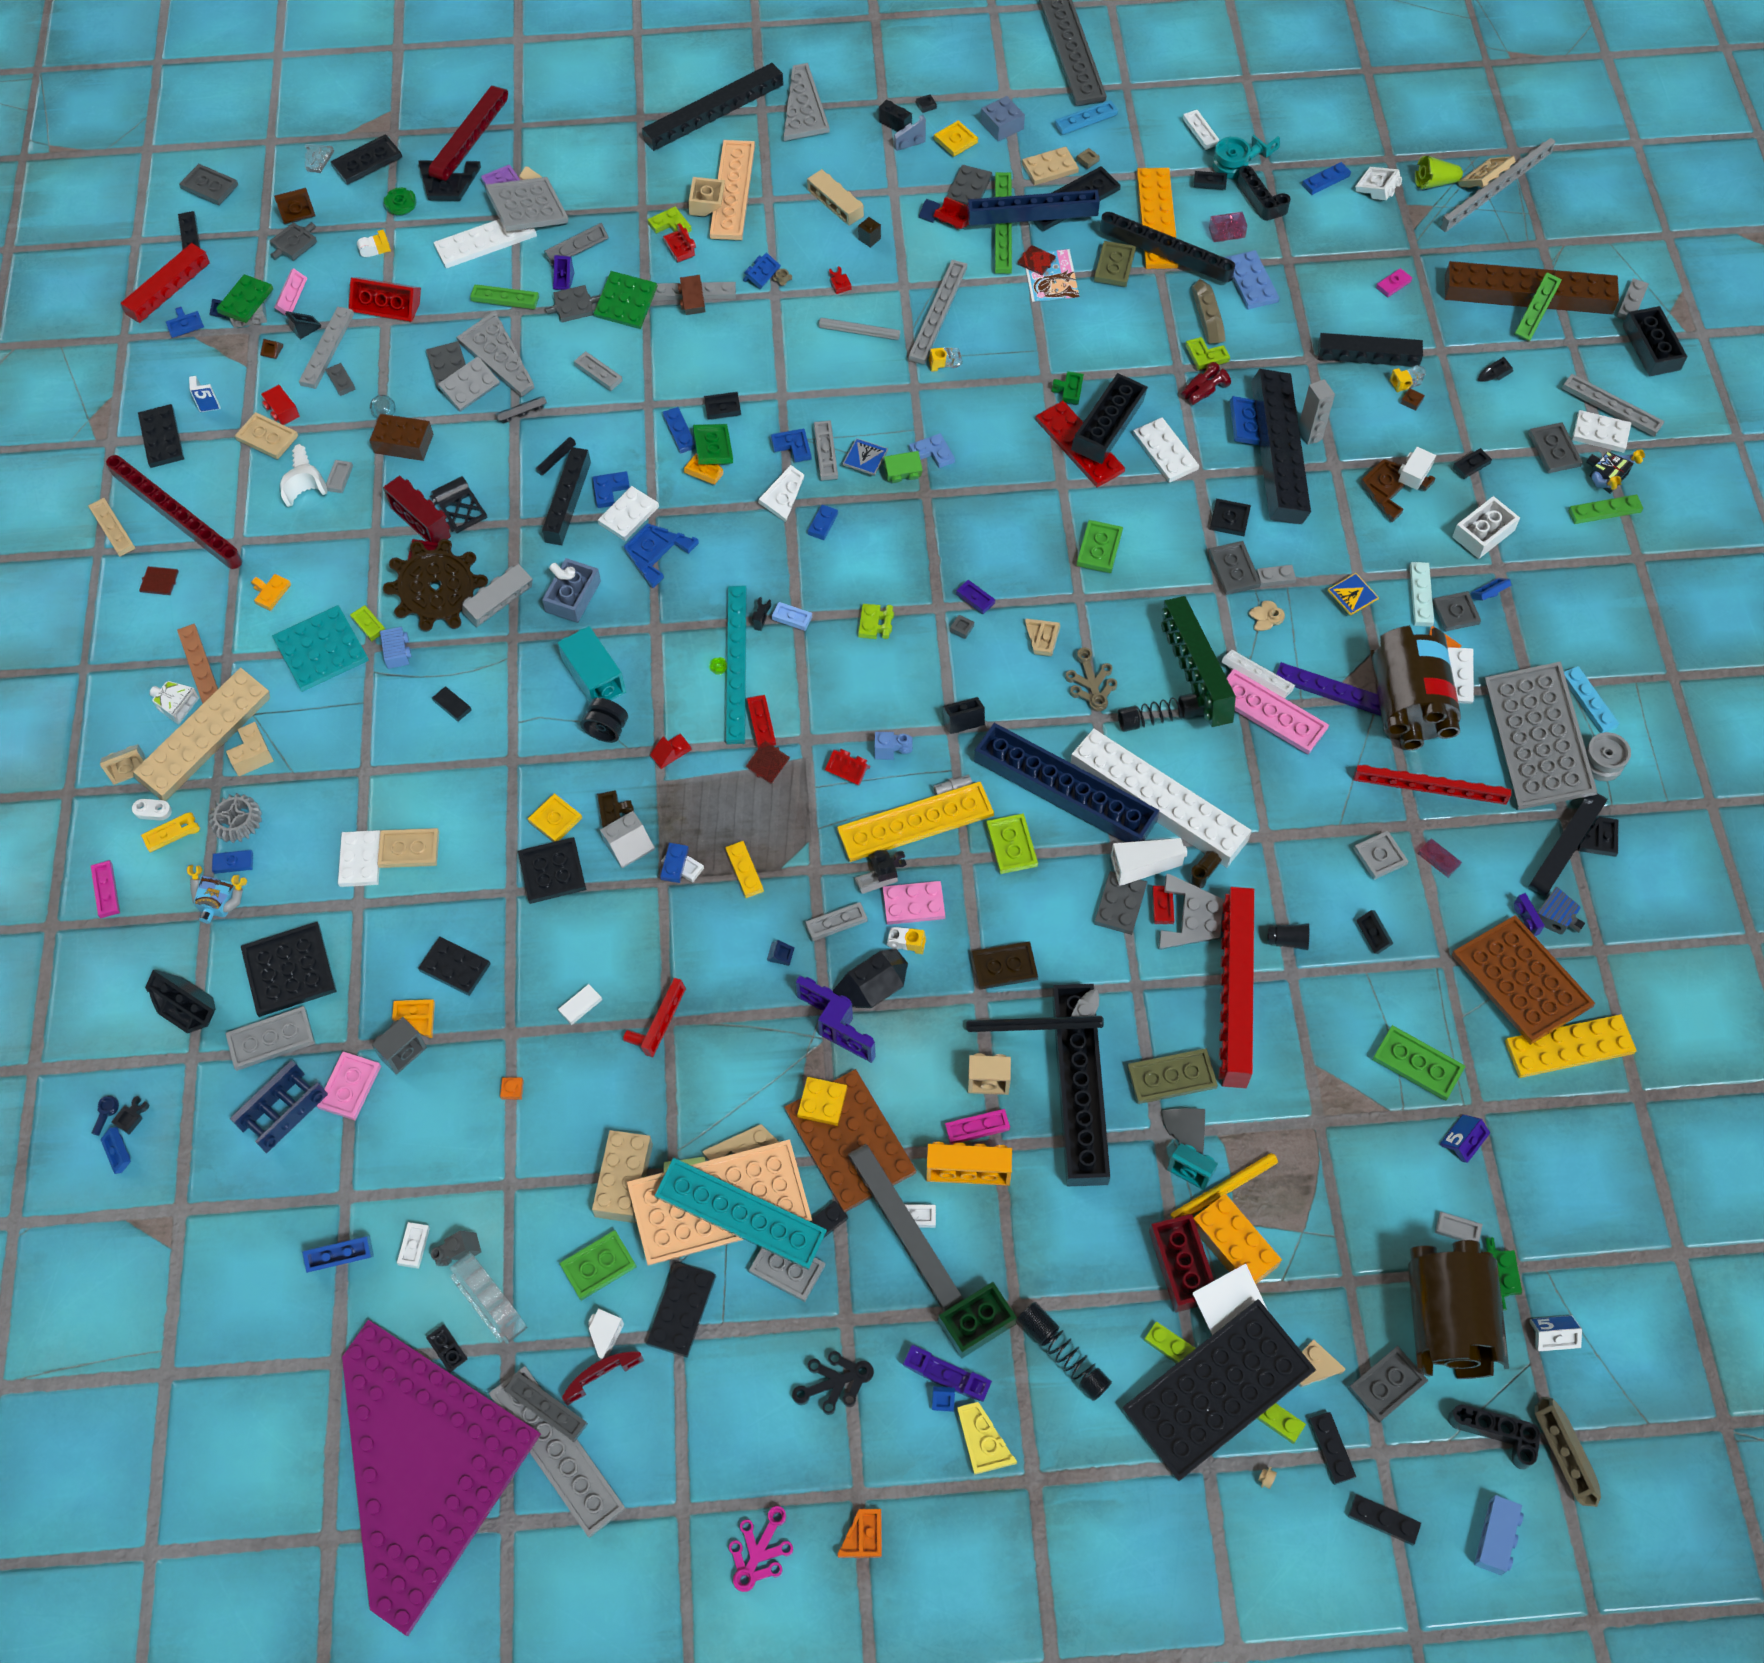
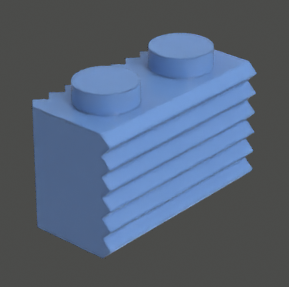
(395, 648)

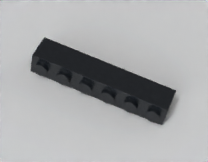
(1370, 349)
(566, 496)

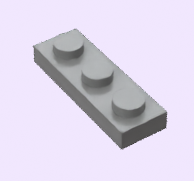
(1633, 298)
(598, 371)
(836, 921)

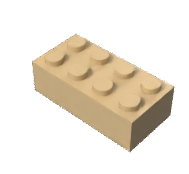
(623, 1161)

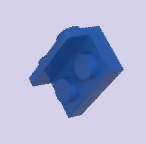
(762, 271)

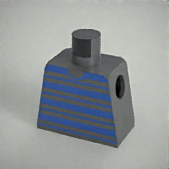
(1560, 912)

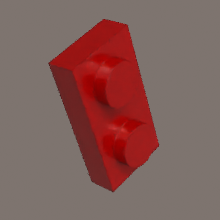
(1162, 906)

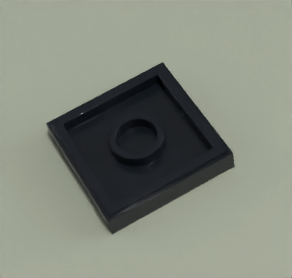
(1230, 517)

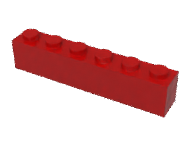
(165, 283)

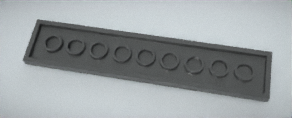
(1073, 51)

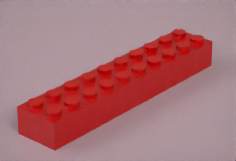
(1237, 988)

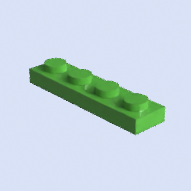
(504, 296)
(1537, 307)
(1605, 509)

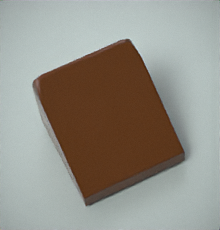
(271, 348)

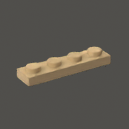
(111, 527)

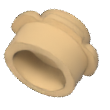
(1267, 1477)

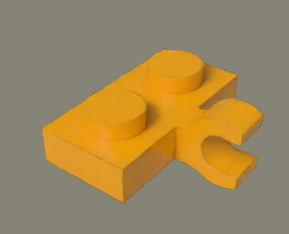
(270, 592)

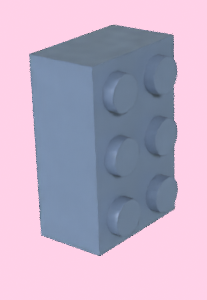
(571, 597)

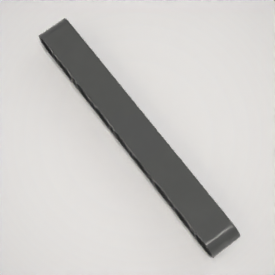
(905, 1227)

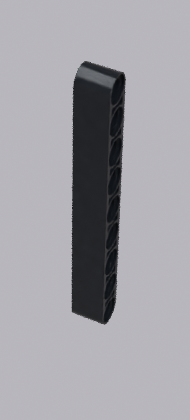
(1167, 247)

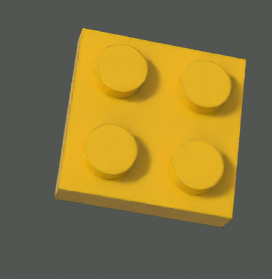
(955, 138)
(555, 818)
(822, 1101)

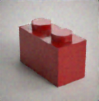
(280, 405)

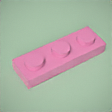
(290, 291)

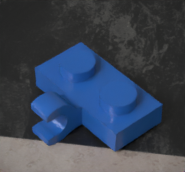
(184, 323)

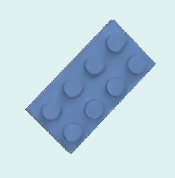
(1253, 280)

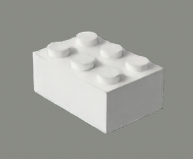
(1486, 527)

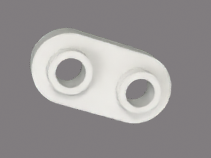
(150, 809)

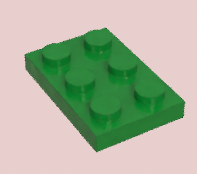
(244, 298)
(713, 444)

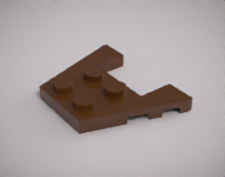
(1383, 485)

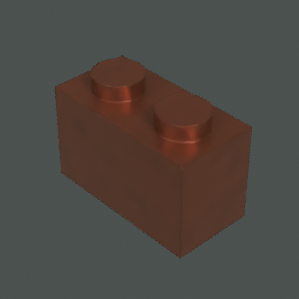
(692, 295)

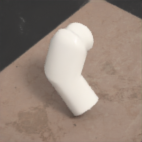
(566, 574)

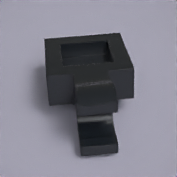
(761, 615)

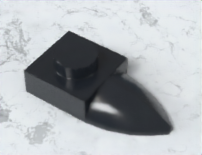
(1496, 370)

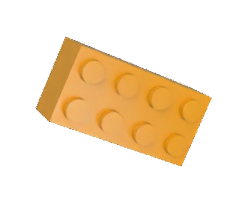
(969, 1164)
(1235, 1239)

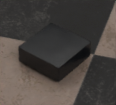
(926, 103)

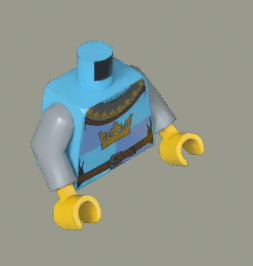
(213, 895)

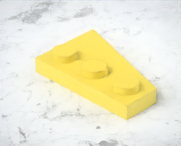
(983, 1442)

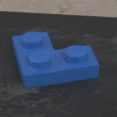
(794, 440)
(607, 484)

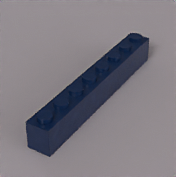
(1033, 207)

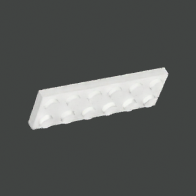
(479, 242)

